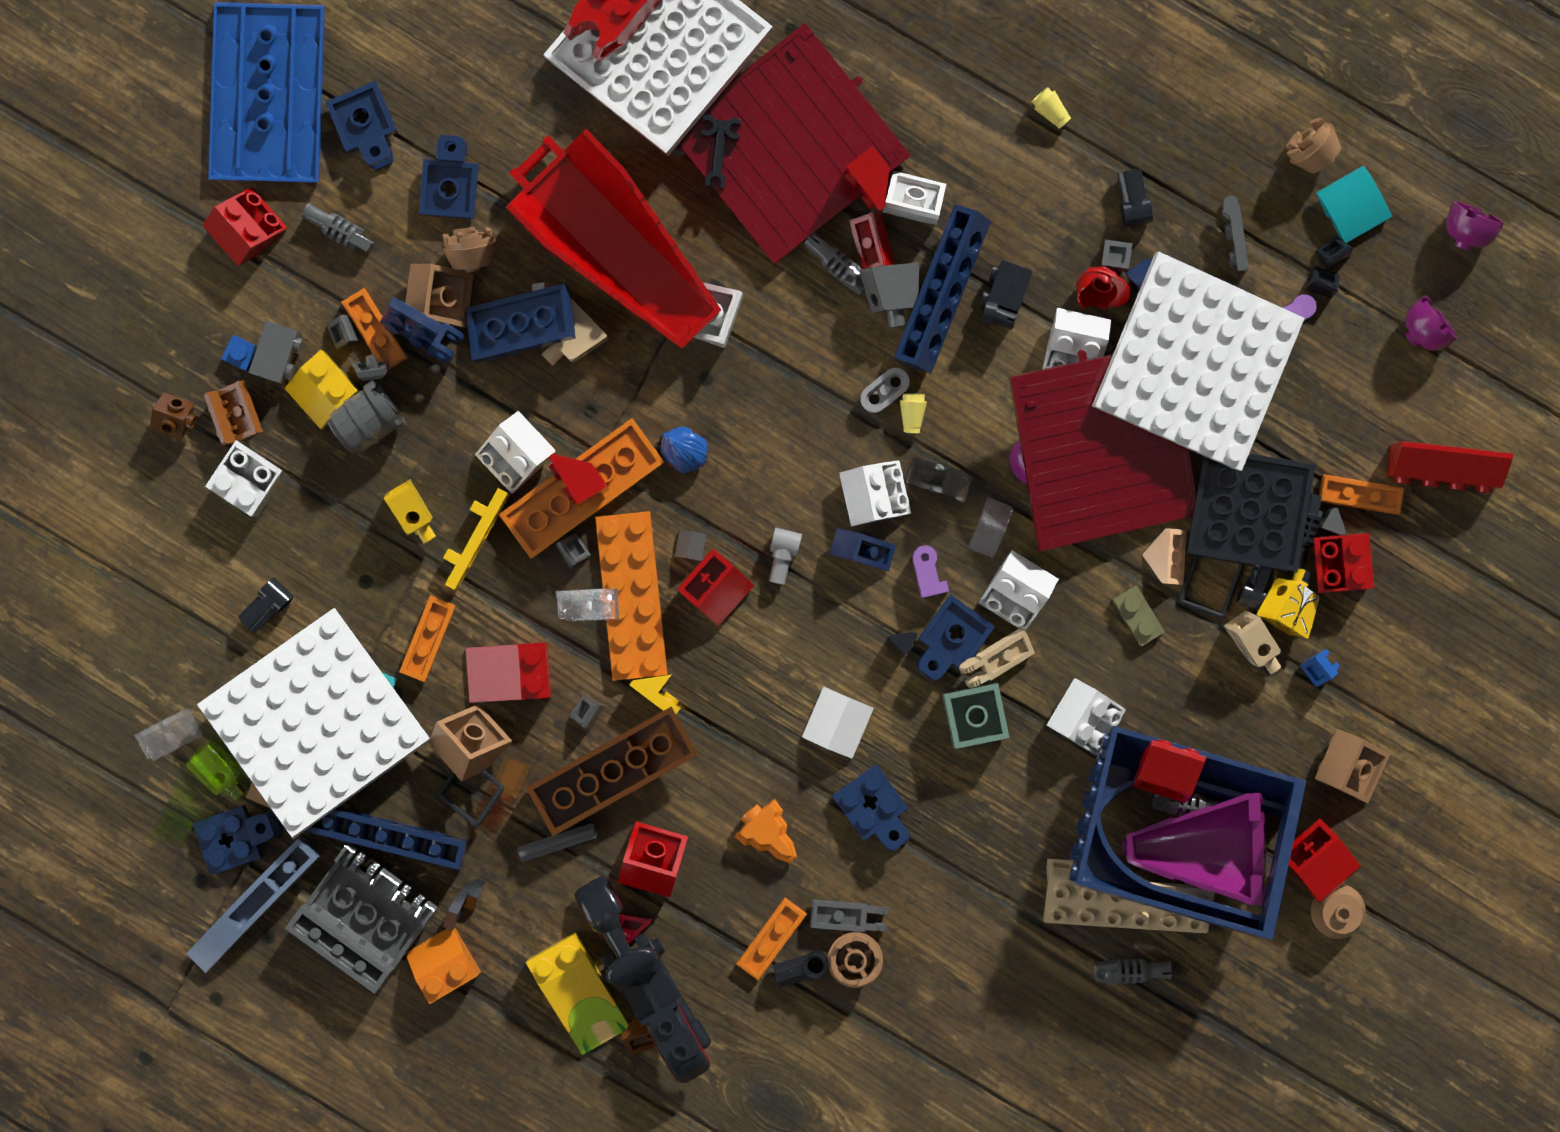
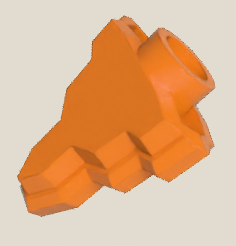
(767, 831)

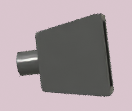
(892, 290)

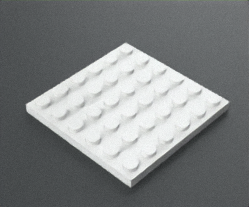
(669, 66)
(1198, 361)
(313, 723)

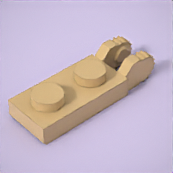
(998, 658)

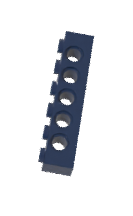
(942, 288)
(393, 837)

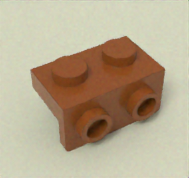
(233, 413)

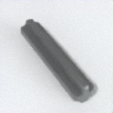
(557, 842)

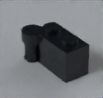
(1006, 294)

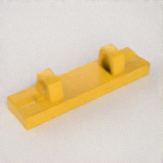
(464, 561)

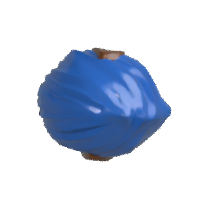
(684, 449)

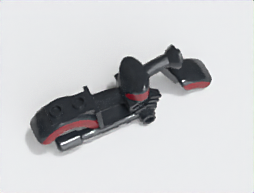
(646, 984)

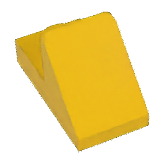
(651, 689)

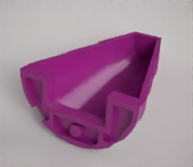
(1209, 848)

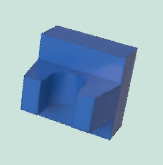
(1319, 668)

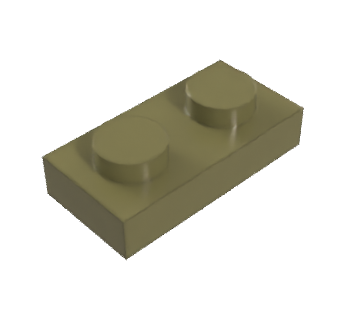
(1138, 615)

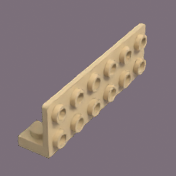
(1082, 906)

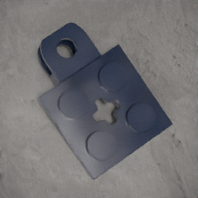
(371, 135)
(449, 168)
(420, 329)
(945, 650)
(884, 817)
(247, 835)

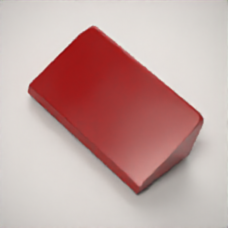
(872, 241)

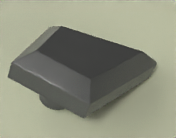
(370, 369)

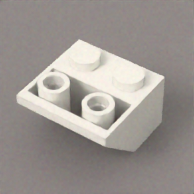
(1075, 332)
(514, 452)
(245, 479)
(875, 492)
(1018, 590)
(1085, 716)

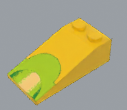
(577, 993)

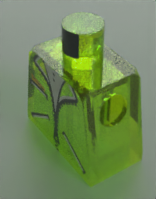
(212, 759)

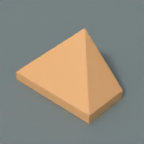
(1167, 556)

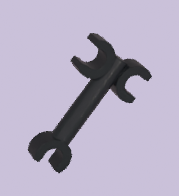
(720, 129)

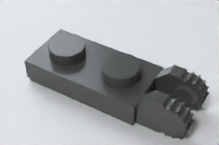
(1235, 233)
(845, 916)

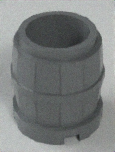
(365, 419)

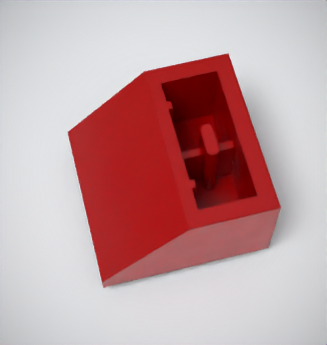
(871, 175)
(244, 226)
(580, 477)
(1343, 563)
(715, 587)
(1169, 770)
(1321, 861)

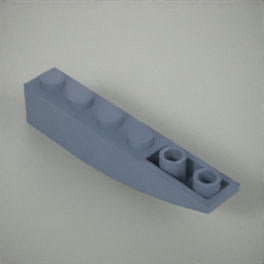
(254, 903)

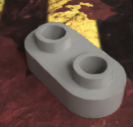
(884, 390)

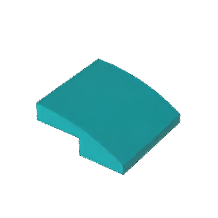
(1354, 204)

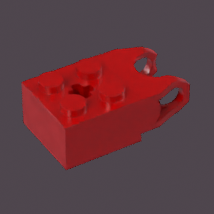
(613, 18)

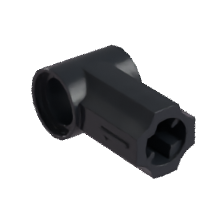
(1135, 206)
(1256, 587)
(270, 600)
(798, 969)

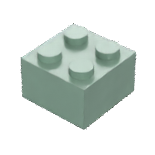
(975, 715)

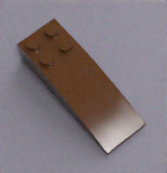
(612, 771)

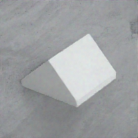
(914, 198)
(719, 328)
(837, 722)

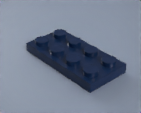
(520, 323)

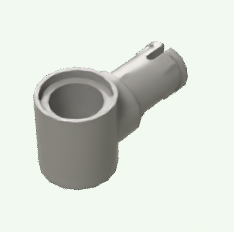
(783, 549)

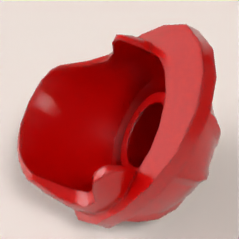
(1101, 288)

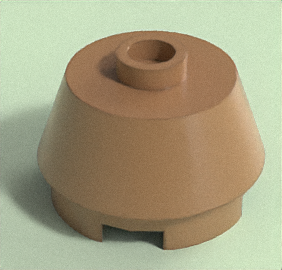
(1314, 147)
(469, 248)
(1339, 913)
(855, 959)

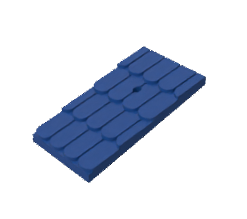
(265, 117)

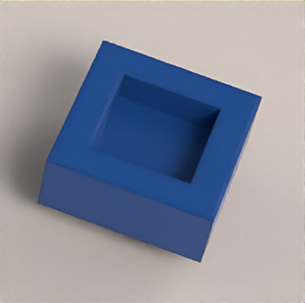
(239, 353)

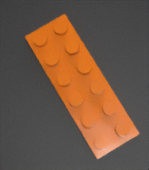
(547, 513)
(630, 567)

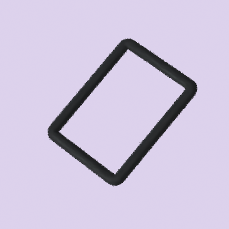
(1204, 609)
(475, 823)

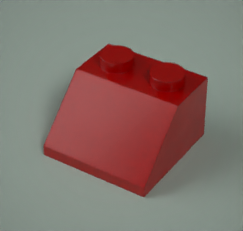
(652, 859)

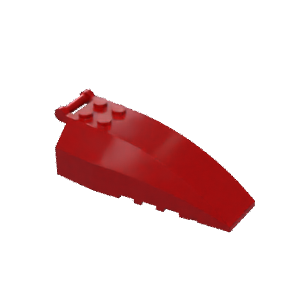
(605, 230)

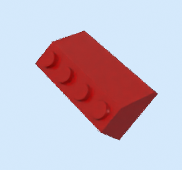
(1449, 466)

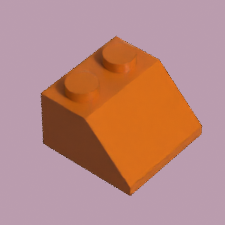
(442, 964)

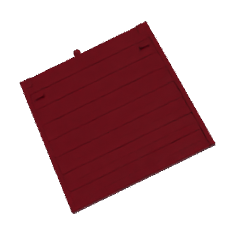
(794, 143)
(1088, 468)

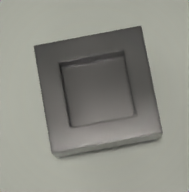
(1117, 255)

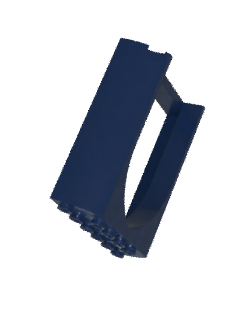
(1222, 779)

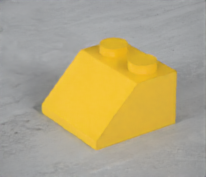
(320, 388)

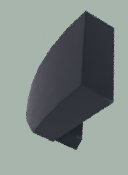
(465, 899)

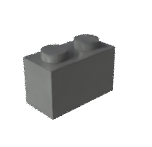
(276, 353)

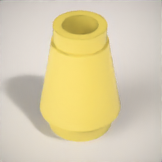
(1051, 107)
(912, 411)

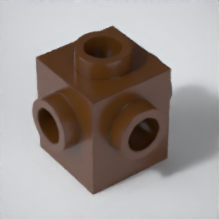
(173, 416)

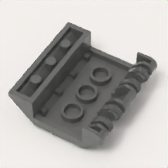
(361, 919)

